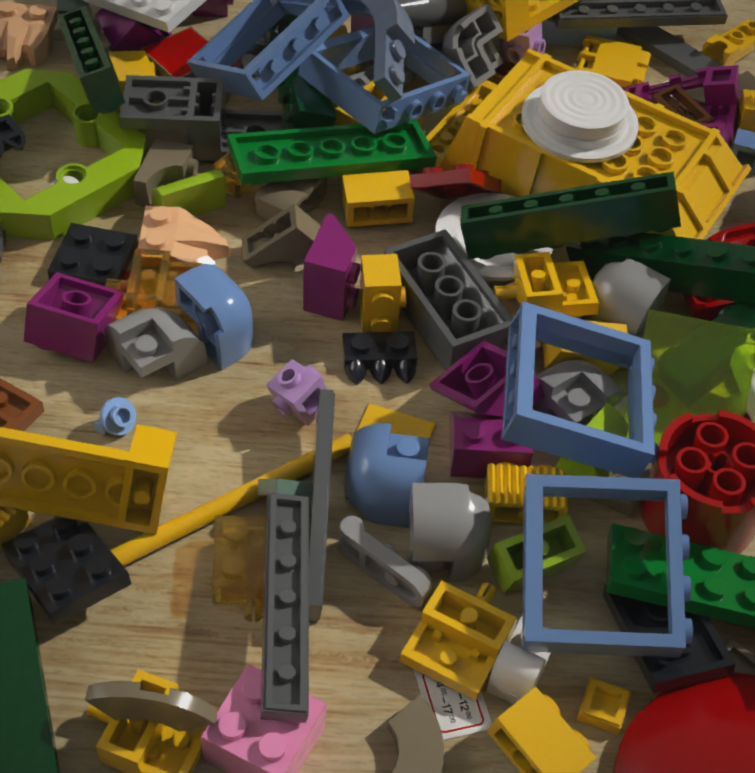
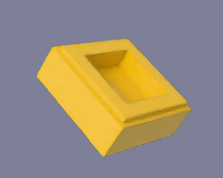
(604, 706)

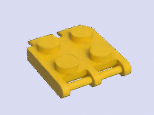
(614, 59)

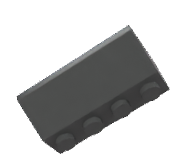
(448, 297)

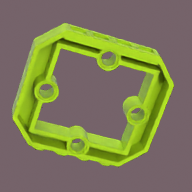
(99, 185)

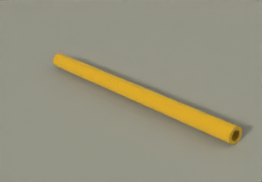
(221, 505)

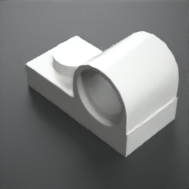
(516, 669)

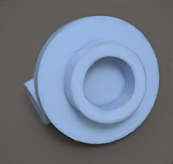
(116, 417)

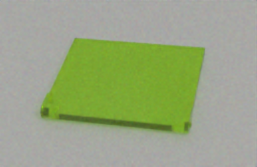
(698, 367)

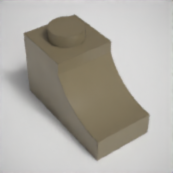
(163, 164)
(281, 238)

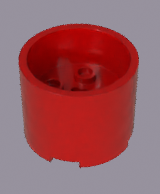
(717, 474)

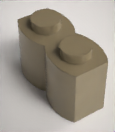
(278, 196)

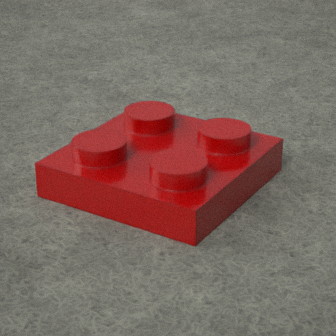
(454, 183)

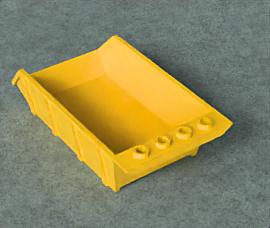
(666, 142)

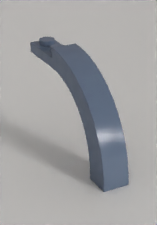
(392, 36)

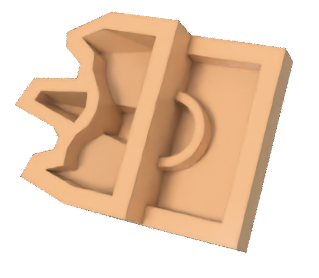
(26, 32)
(182, 234)

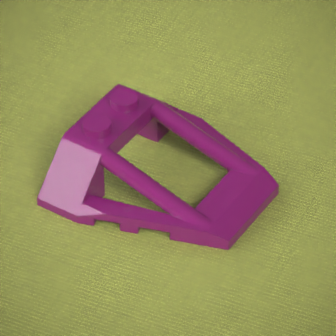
(720, 94)

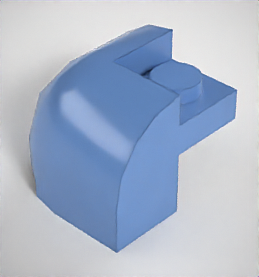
(219, 311)
(382, 472)

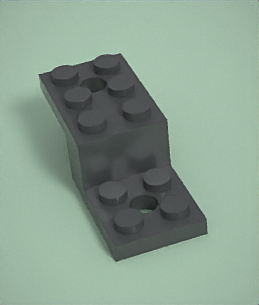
(194, 107)

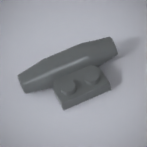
(434, 17)

